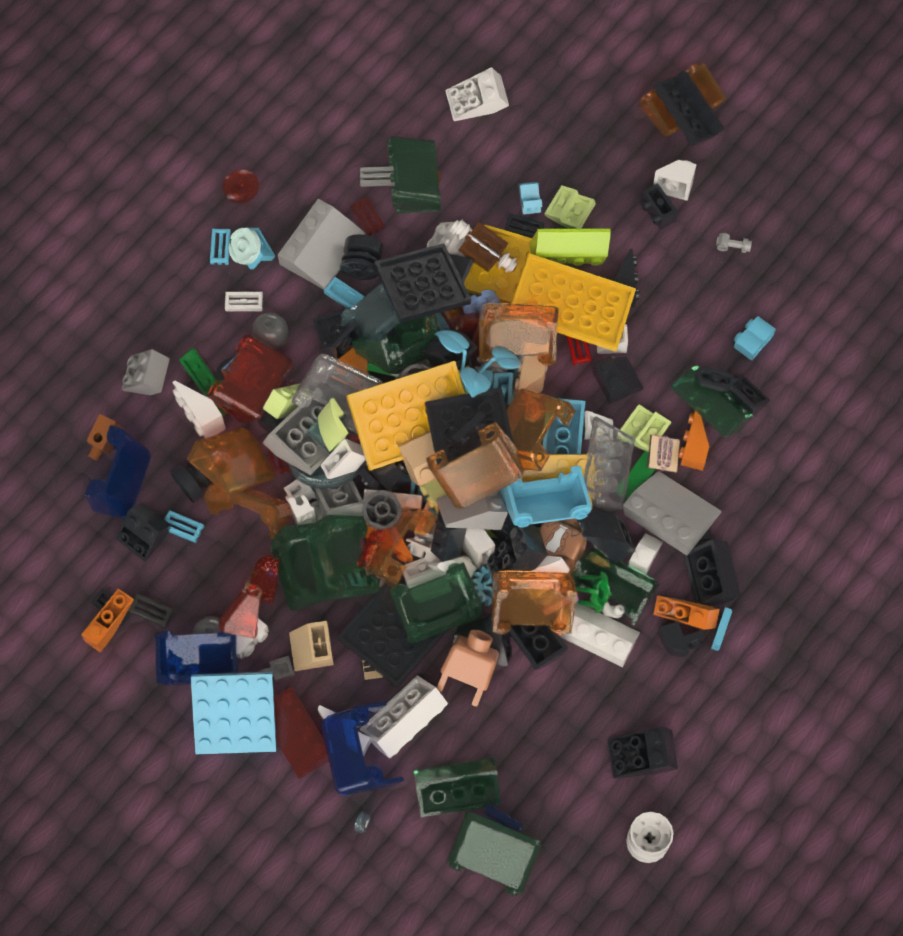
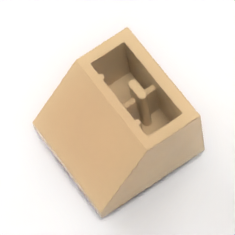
(530, 375)
(311, 646)

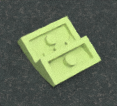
(570, 208)
(643, 424)
(330, 425)

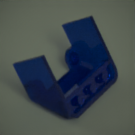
(346, 754)

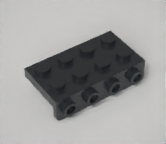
(689, 108)

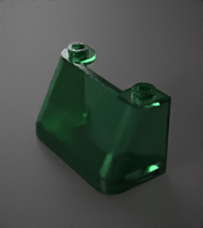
(401, 349)
(334, 557)
(295, 567)
(437, 604)
(494, 852)

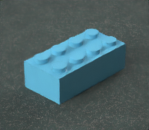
(566, 439)

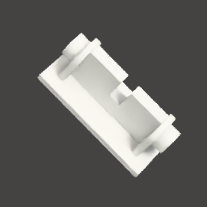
(419, 546)

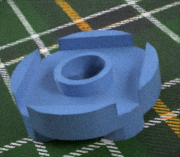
(477, 303)

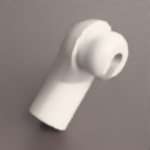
(613, 611)

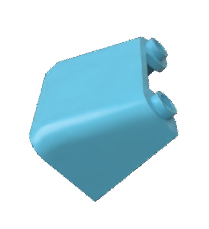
(547, 499)

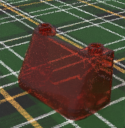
(242, 610)

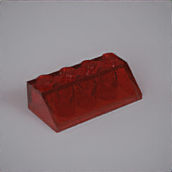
(298, 734)

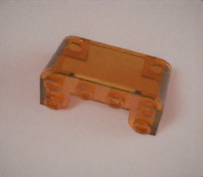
(656, 109)
(529, 421)
(479, 471)
(414, 519)

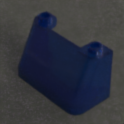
(125, 476)
(194, 654)

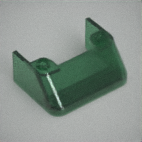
(626, 583)

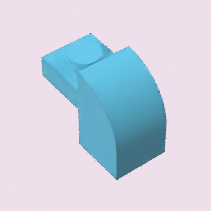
(530, 198)

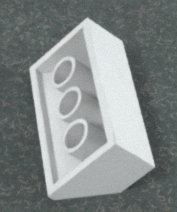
(601, 635)
(404, 716)

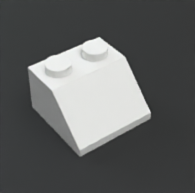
(676, 178)

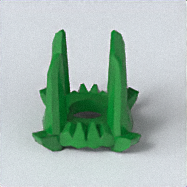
(596, 601)

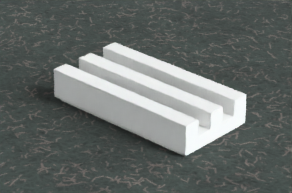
(244, 304)

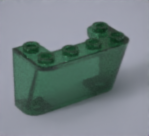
(413, 175)

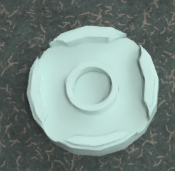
(244, 246)

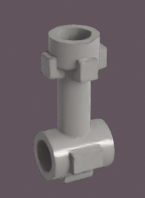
(724, 242)

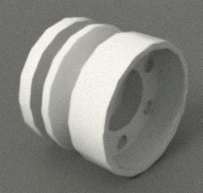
(659, 832)

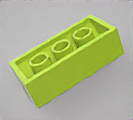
(572, 245)

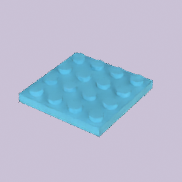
(233, 712)

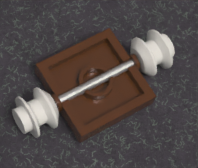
(483, 246)

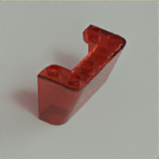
(250, 380)

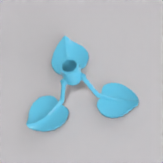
(471, 380)

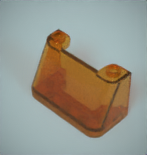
(521, 329)
(272, 511)
(533, 600)

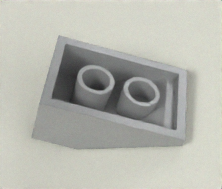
(339, 500)
(483, 514)

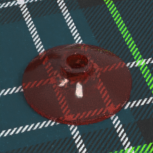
(237, 180)

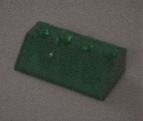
(714, 406)
(457, 787)

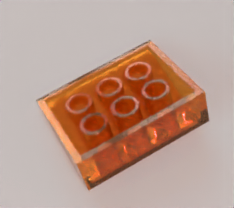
(231, 460)

